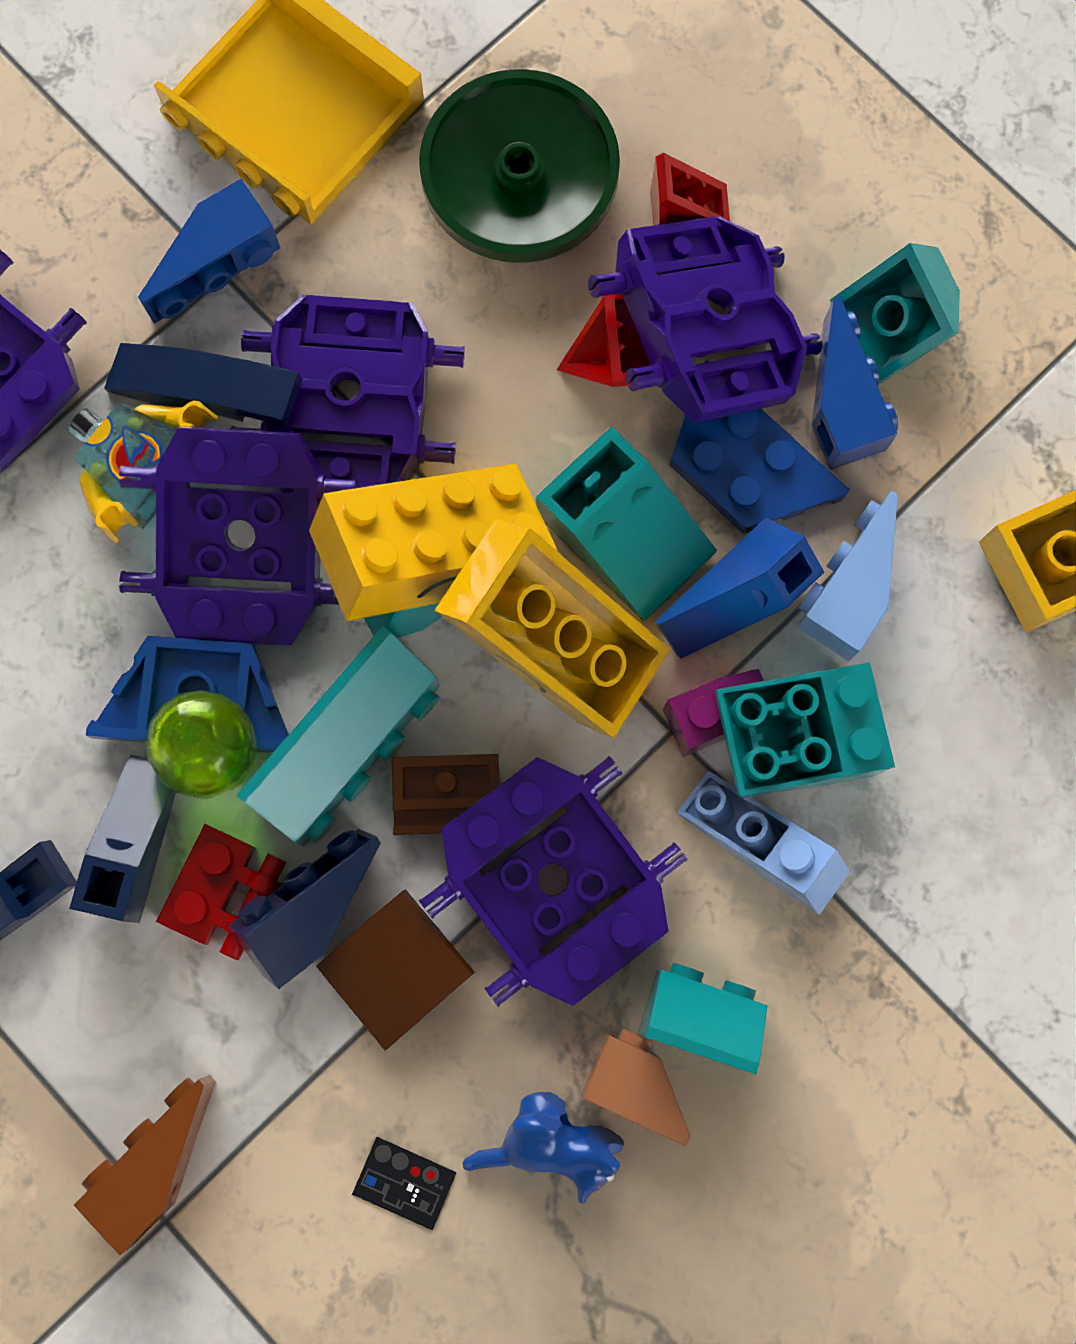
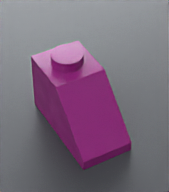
(696, 715)

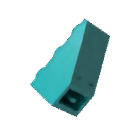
(625, 524)
(804, 730)

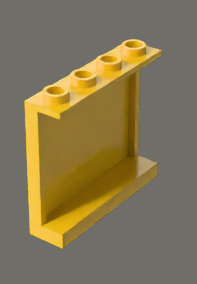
(295, 101)

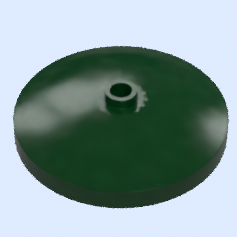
(519, 165)

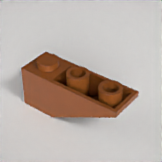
(145, 1182)

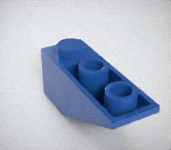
(213, 246)
(848, 405)
(743, 588)

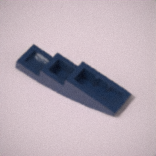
(220, 382)
(32, 885)

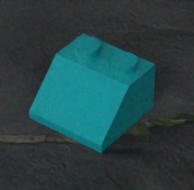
(704, 1019)

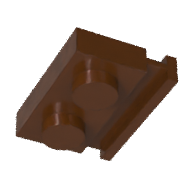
(438, 789)

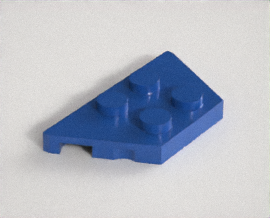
(752, 469)
(182, 665)

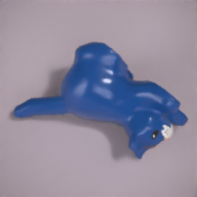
(547, 1142)

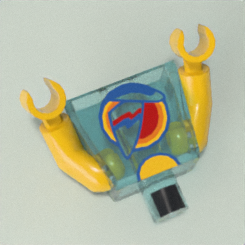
(128, 439)

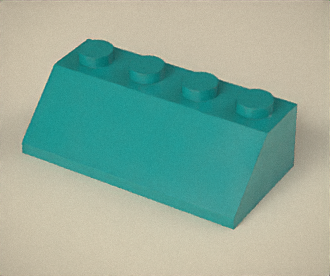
(342, 739)

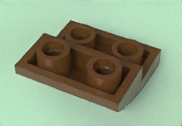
(395, 969)

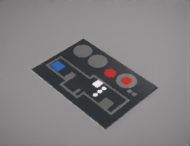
(404, 1183)

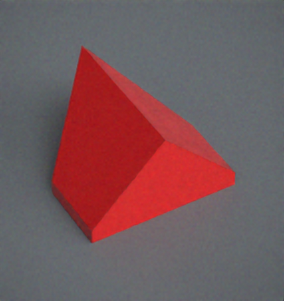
(685, 193)
(606, 345)

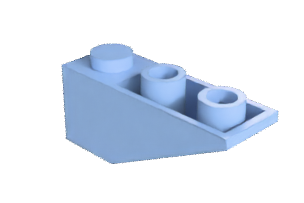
(859, 590)
(766, 842)

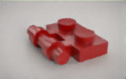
(207, 884)

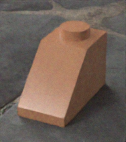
(635, 1086)

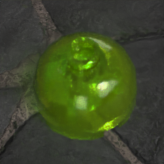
(201, 744)

